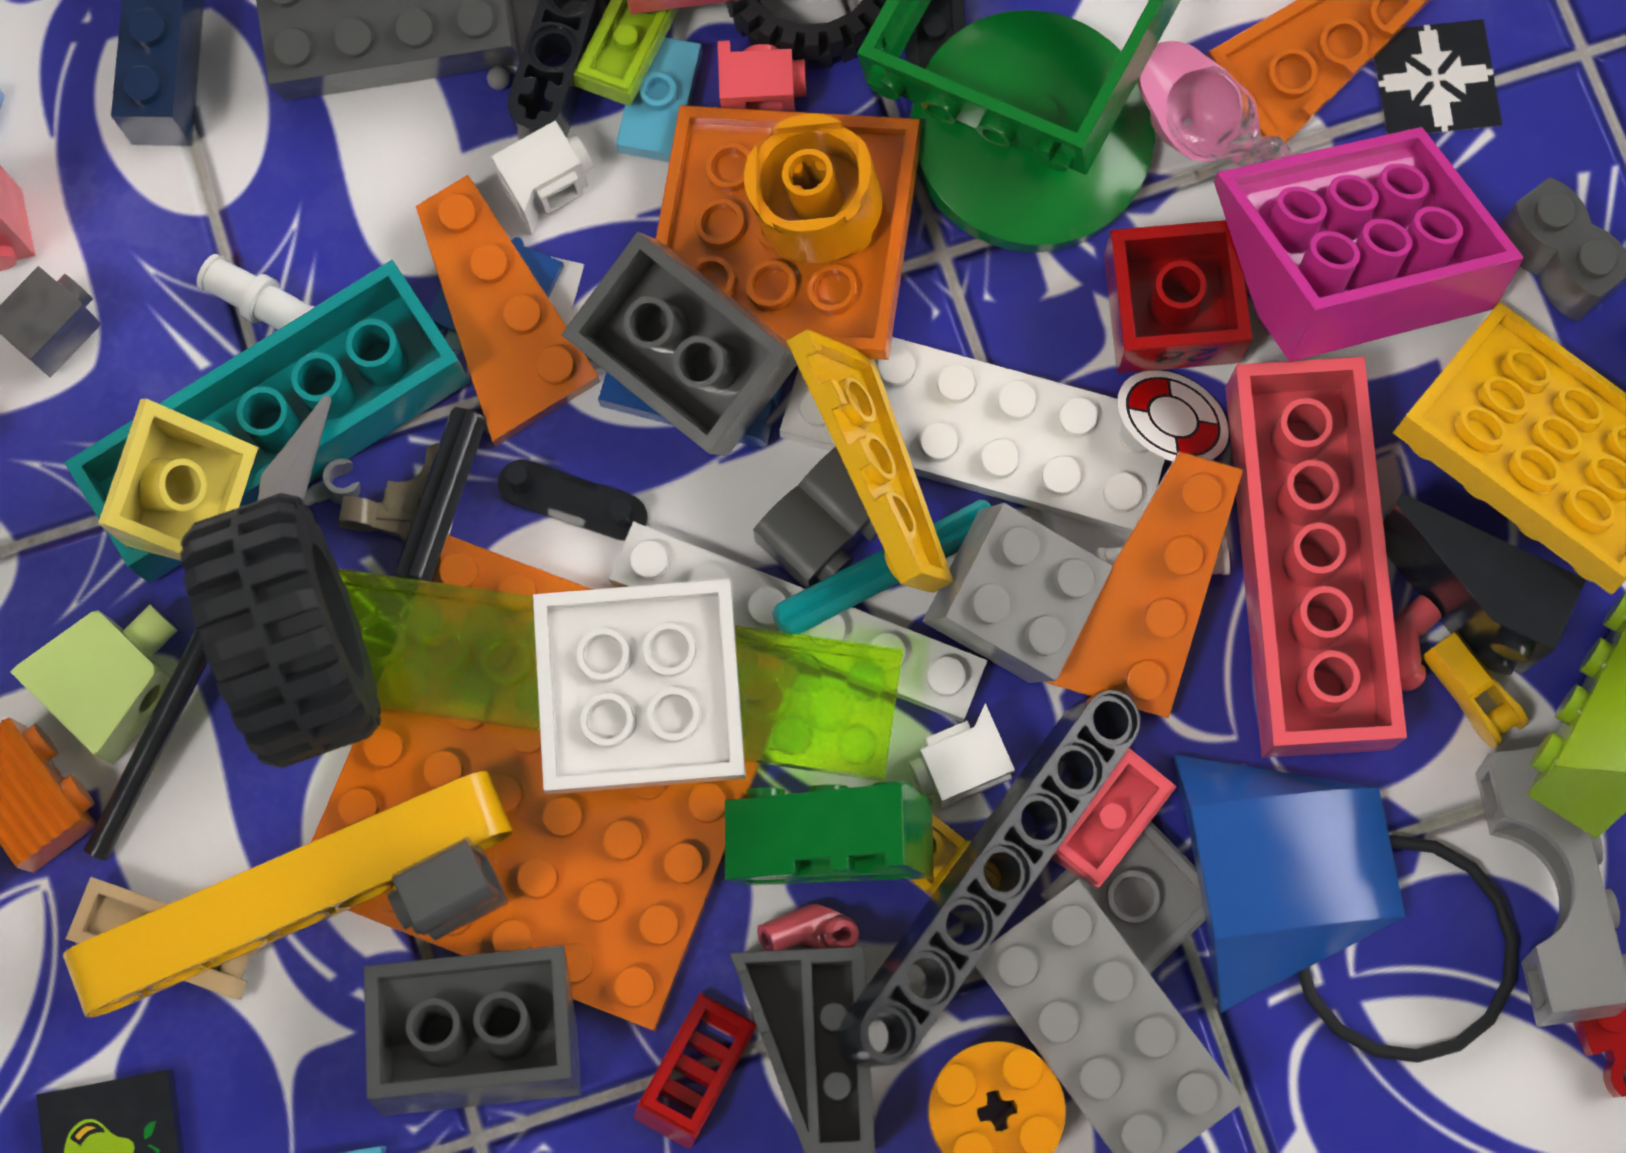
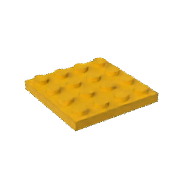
(1533, 441)

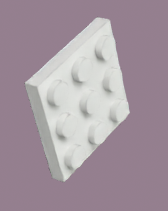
(638, 686)

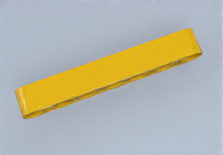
(280, 895)

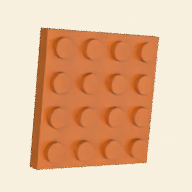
(717, 232)

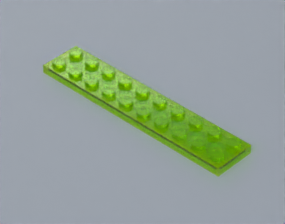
(475, 660)

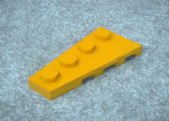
(874, 453)

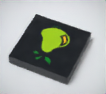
(113, 1116)

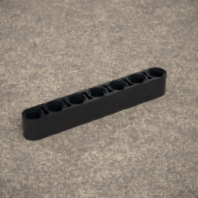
(971, 897)

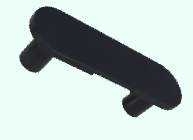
(571, 499)

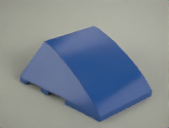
(1284, 869)

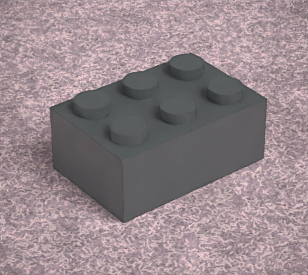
(681, 345)

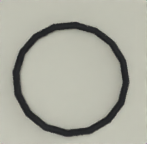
(1498, 1001)

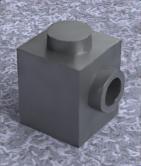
(47, 319)

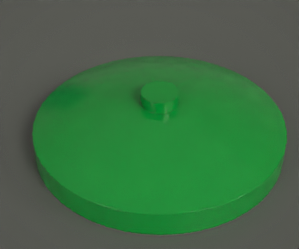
(1003, 193)

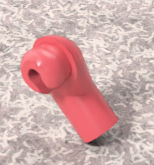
(1409, 627)
(808, 926)

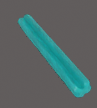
(862, 579)

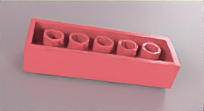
(1314, 558)

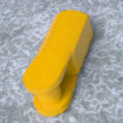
(1467, 678)

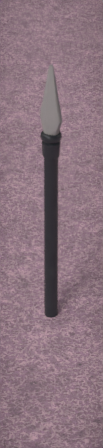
(286, 474)

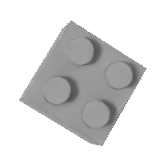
(1018, 594)

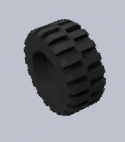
(280, 631)

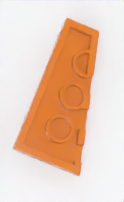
(1308, 54)
(500, 315)
(1156, 589)

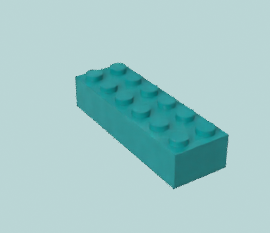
(361, 347)

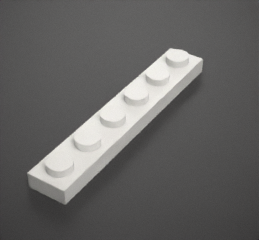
(930, 673)

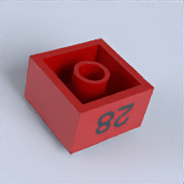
(1176, 297)

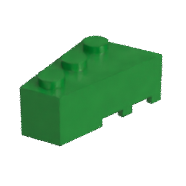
(829, 835)

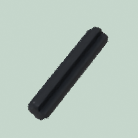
(441, 495)

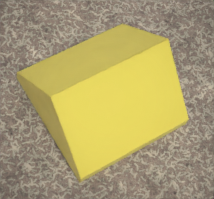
(171, 478)

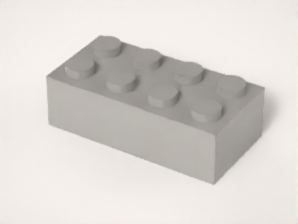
(1106, 1027)

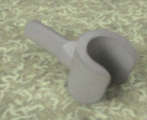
(326, 490)

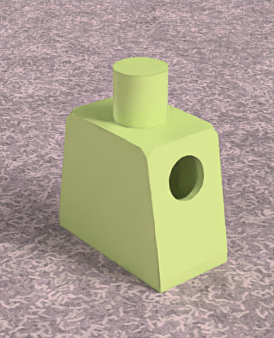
(101, 678)

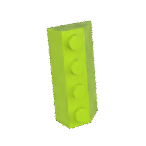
(1585, 763)

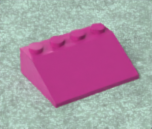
(1363, 242)

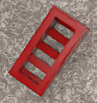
(663, 1118)

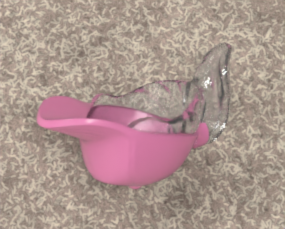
(1203, 108)

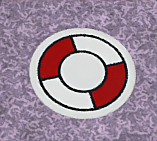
(1172, 415)

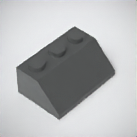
(470, 1031)

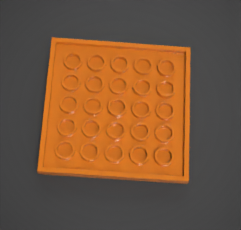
(587, 870)

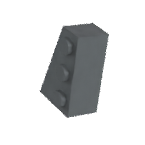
(798, 1012)

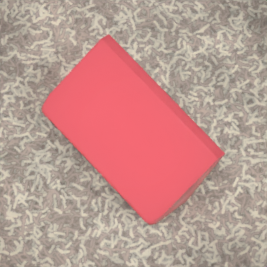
(1113, 819)

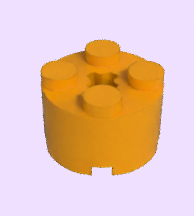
(814, 189)
(1015, 1077)

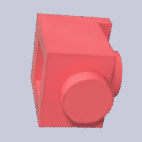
(760, 78)

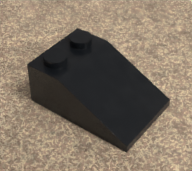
(1487, 590)

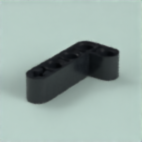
(551, 34)

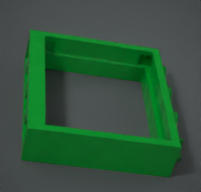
(992, 118)

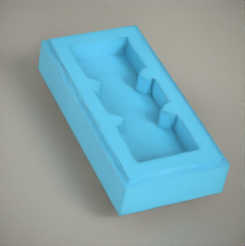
(651, 119)

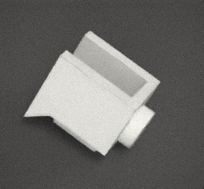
(543, 171)
(962, 761)

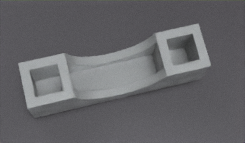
(1581, 966)

